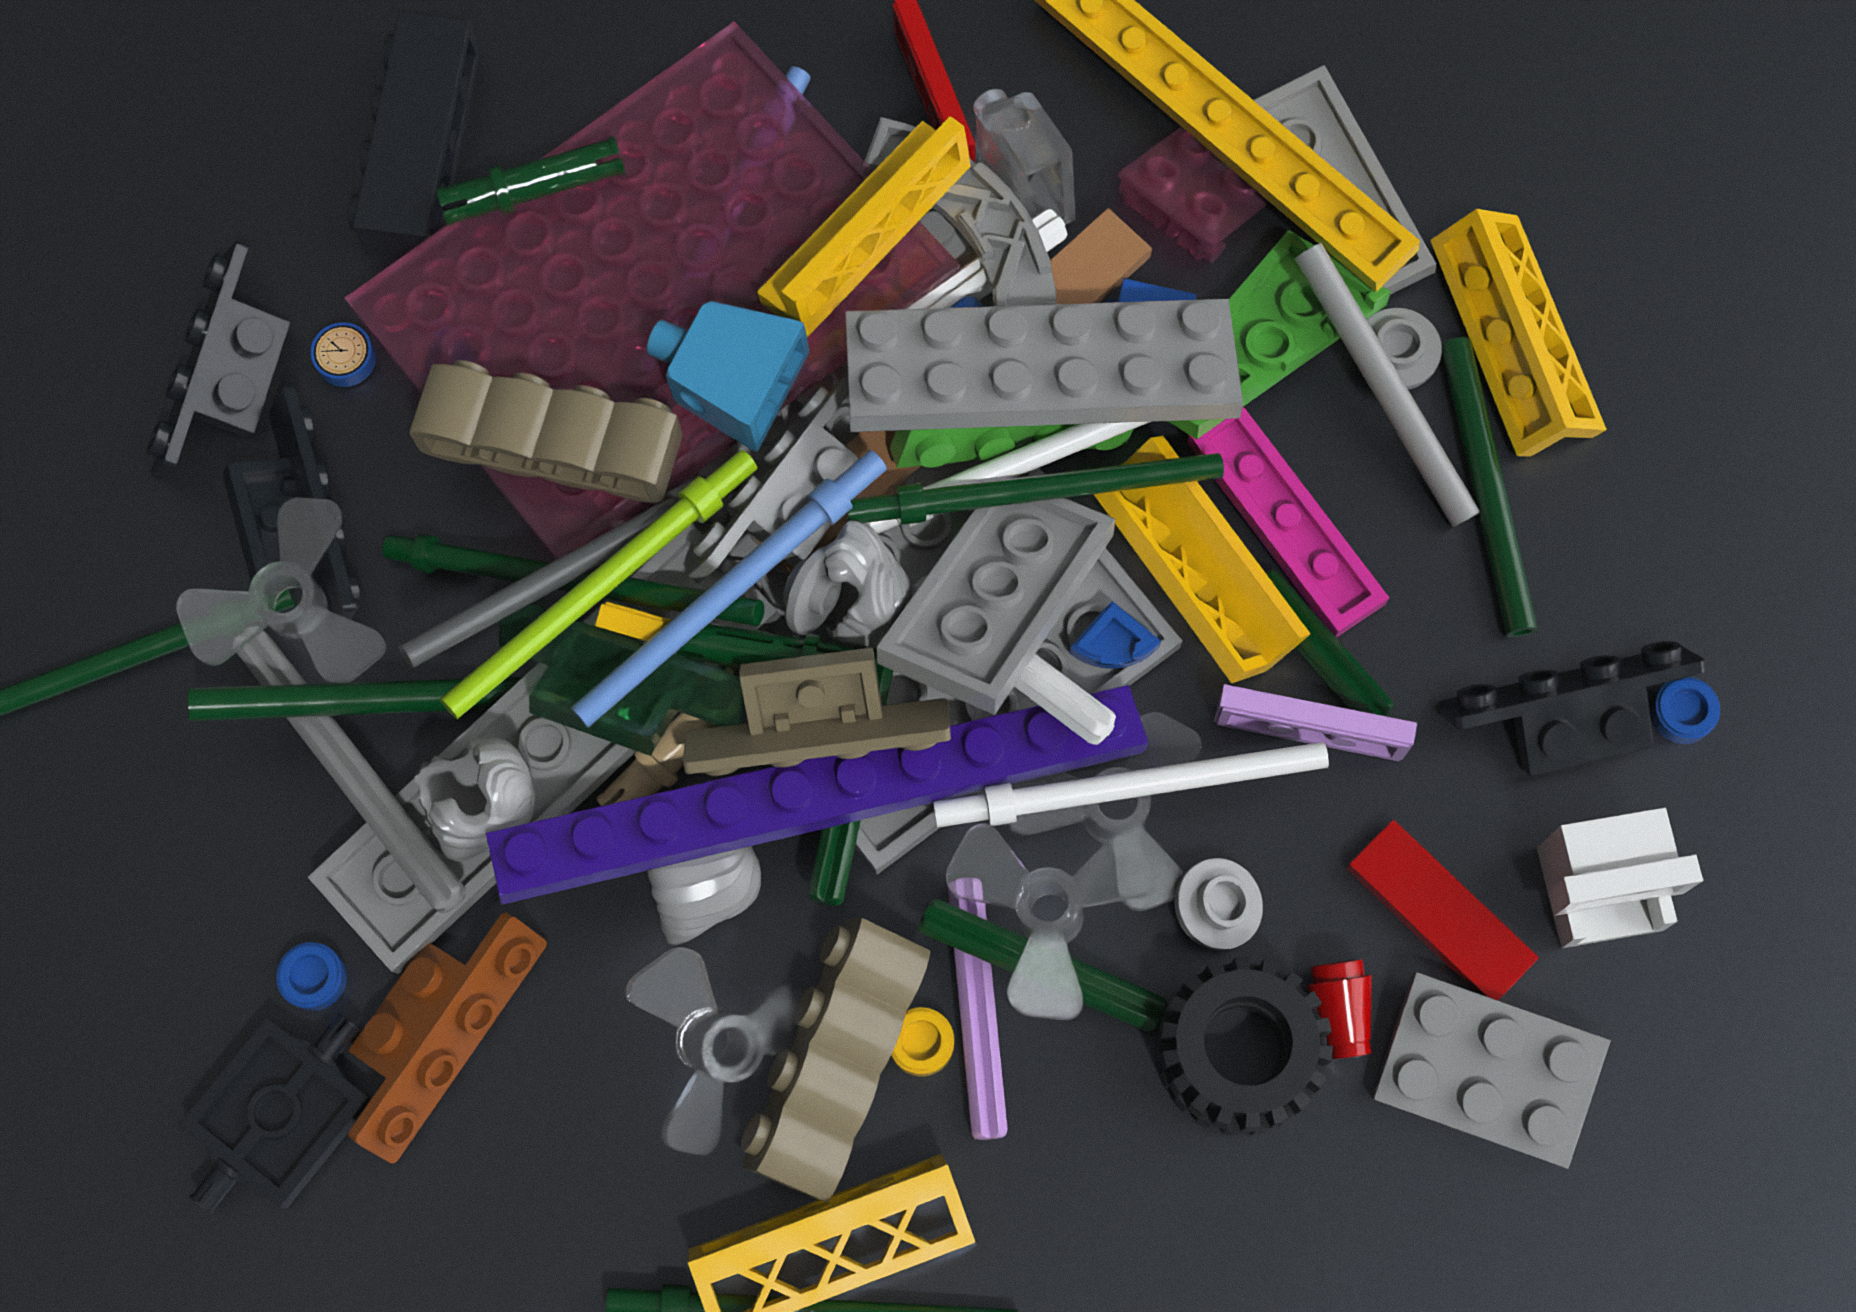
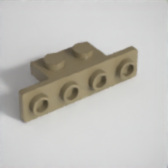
(814, 711)

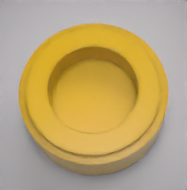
(923, 1043)

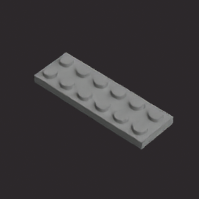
(1042, 365)

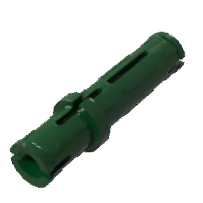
(530, 181)
(736, 646)

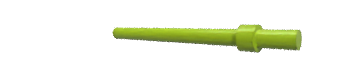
(696, 502)

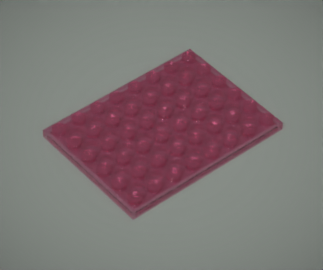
(714, 199)

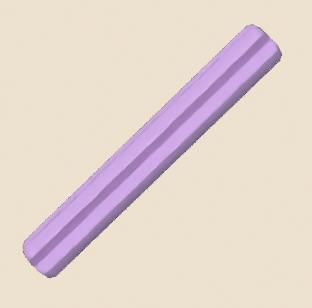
(980, 1038)

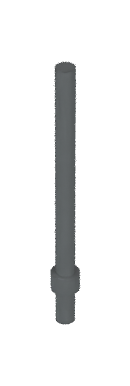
(532, 586)

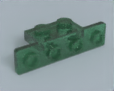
(588, 654)

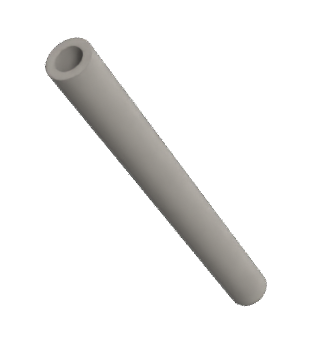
(1386, 385)

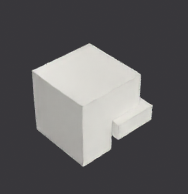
(1614, 877)

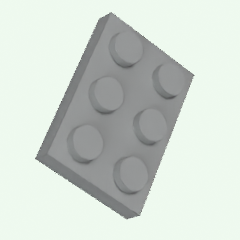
(1491, 1069)

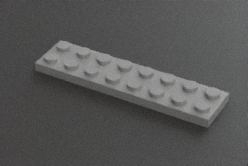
(564, 767)

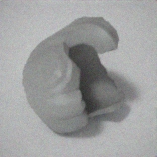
(871, 589)
(475, 795)
(704, 892)

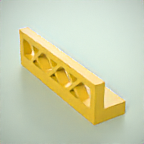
(868, 224)
(1514, 331)
(1206, 559)
(820, 1221)

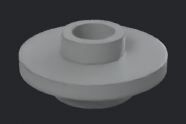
(1409, 343)
(809, 594)
(1218, 904)

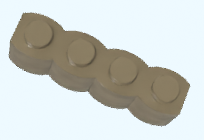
(547, 433)
(836, 1059)

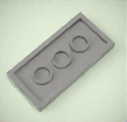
(995, 598)

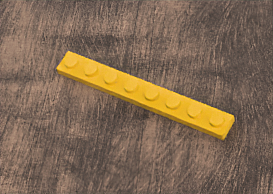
(1242, 135)

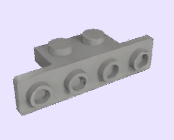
(796, 469)

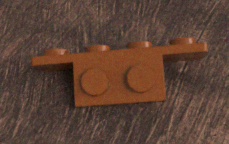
(433, 1027)

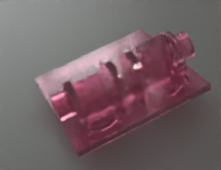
(1194, 190)

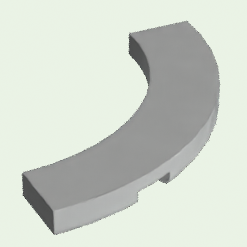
(991, 223)

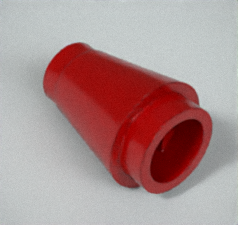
(1346, 1003)

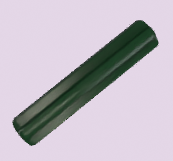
(1332, 659)

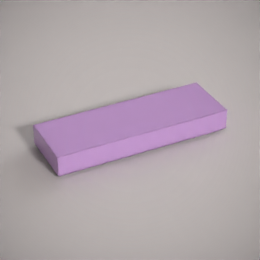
(1314, 723)

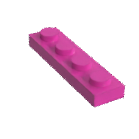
(1291, 524)

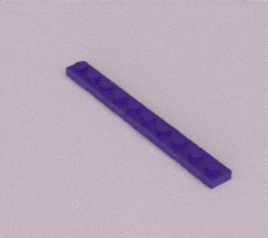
(797, 799)

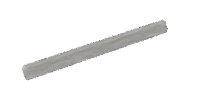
(360, 784)

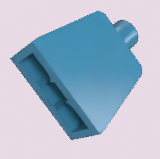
(732, 367)

